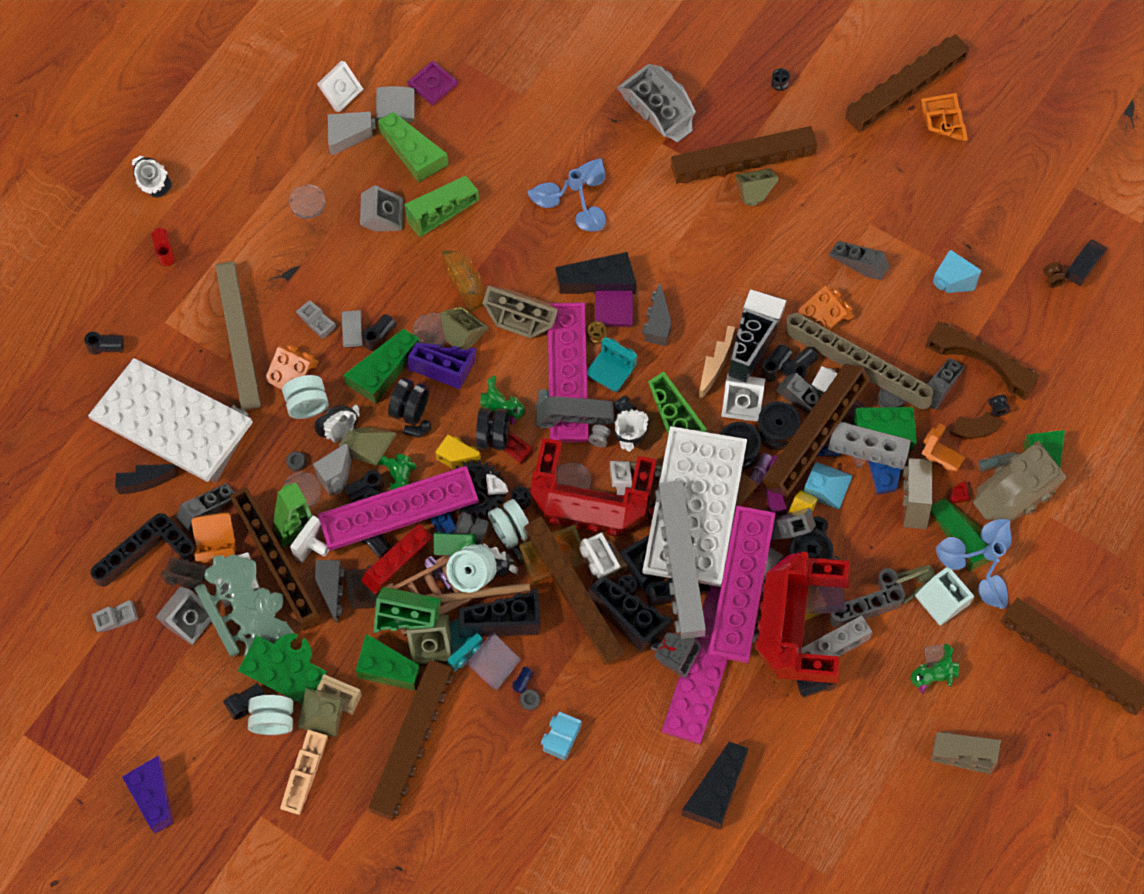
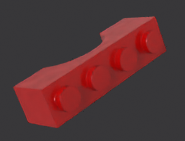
(388, 565)

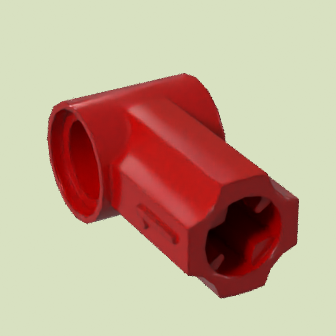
(163, 246)

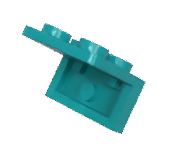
(612, 365)
(462, 647)

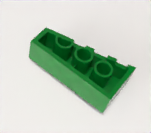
(381, 367)

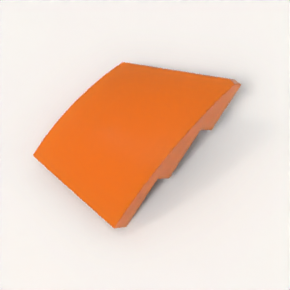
(944, 116)

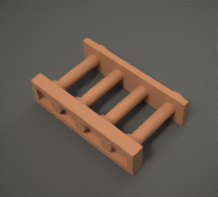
(445, 607)

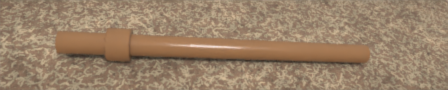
(483, 592)

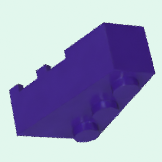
(442, 364)
(150, 793)

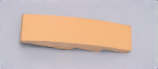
(714, 365)
(304, 772)

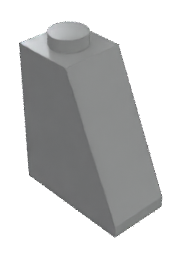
(348, 130)

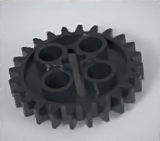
(479, 473)

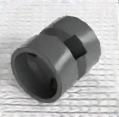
(467, 524)

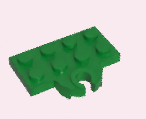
(282, 667)

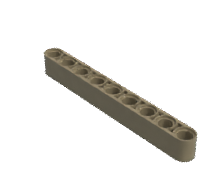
(238, 336)
(844, 352)

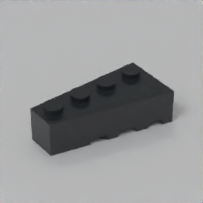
(597, 274)
(752, 341)
(635, 558)
(629, 615)
(502, 617)
(716, 790)

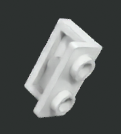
(599, 555)

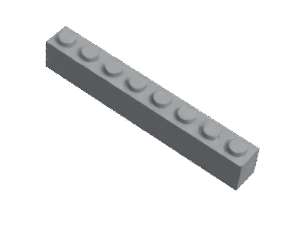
(681, 560)

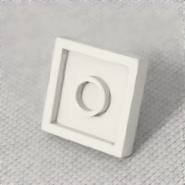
(340, 86)
(309, 540)

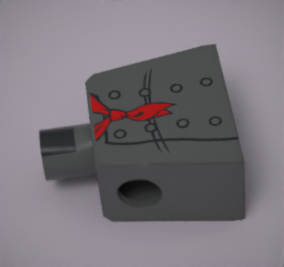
(676, 653)

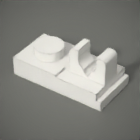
(620, 476)

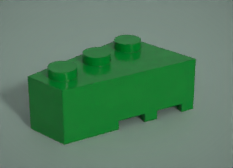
(888, 420)
(1051, 441)
(405, 610)
(386, 666)

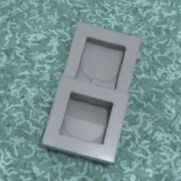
(315, 319)
(352, 328)
(115, 617)

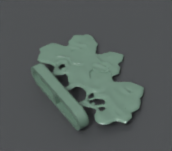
(251, 608)

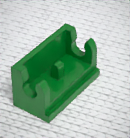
(451, 543)

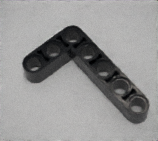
(142, 547)

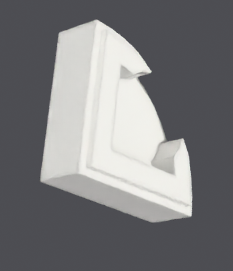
(495, 485)

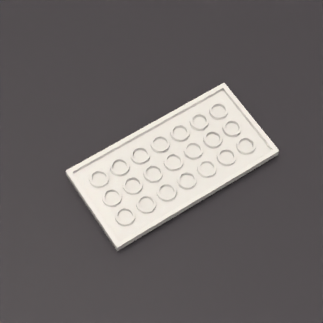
(170, 419)
(711, 479)

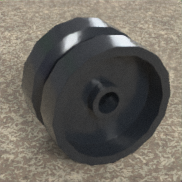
(408, 401)
(777, 424)
(492, 429)
(745, 431)
(814, 543)

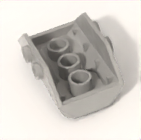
(660, 101)

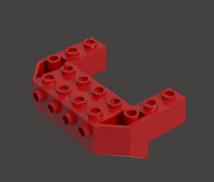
(589, 507)
(785, 613)

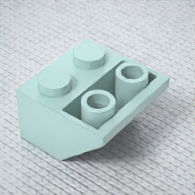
(944, 596)

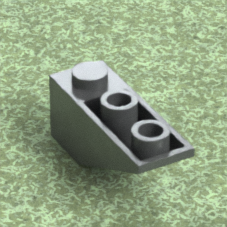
(861, 259)
(659, 322)
(944, 381)
(798, 392)
(205, 504)
(793, 524)
(328, 579)

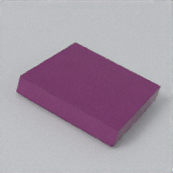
(432, 83)
(614, 308)

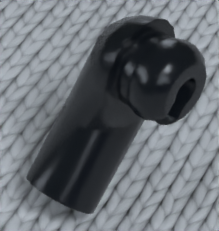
(421, 430)

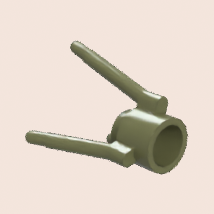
(922, 574)

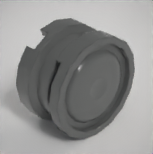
(888, 399)

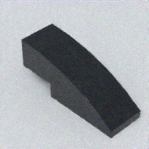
(1085, 262)
(144, 478)
(659, 592)

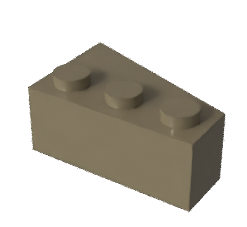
(918, 493)
(965, 751)

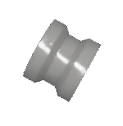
(599, 435)

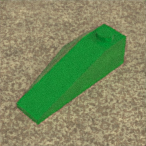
(958, 525)

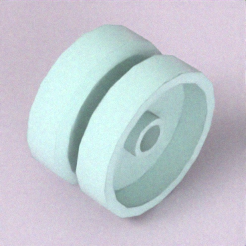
(305, 397)
(509, 523)
(471, 568)
(270, 715)

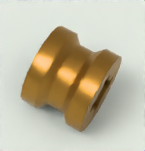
(596, 328)

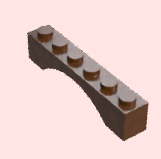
(950, 341)

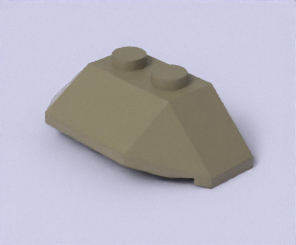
(518, 312)

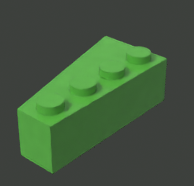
(412, 147)
(440, 205)
(672, 405)
(290, 514)

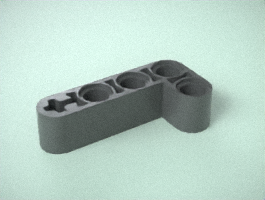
(574, 410)
(865, 602)

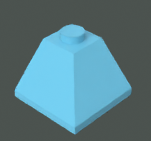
(956, 274)
(828, 485)

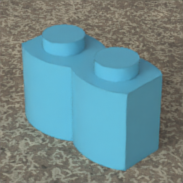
(561, 736)

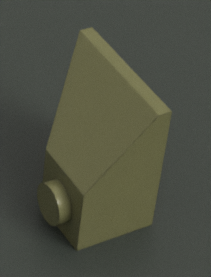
(755, 185)
(461, 327)
(367, 443)
(432, 642)
(321, 712)

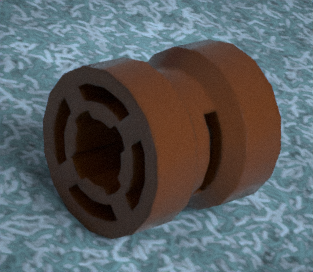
(1054, 274)

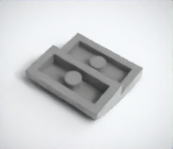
(396, 100)

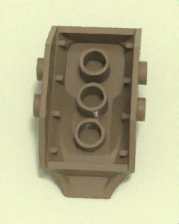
(1019, 485)

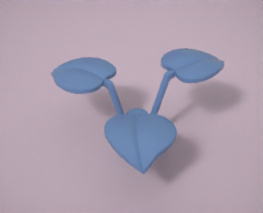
(592, 174)
(998, 536)

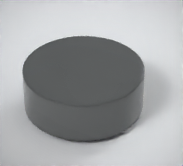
(296, 461)
(530, 700)

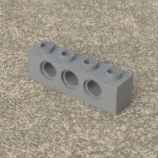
(869, 445)
(841, 640)

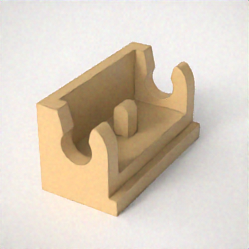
(336, 687)

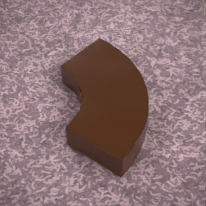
(977, 427)

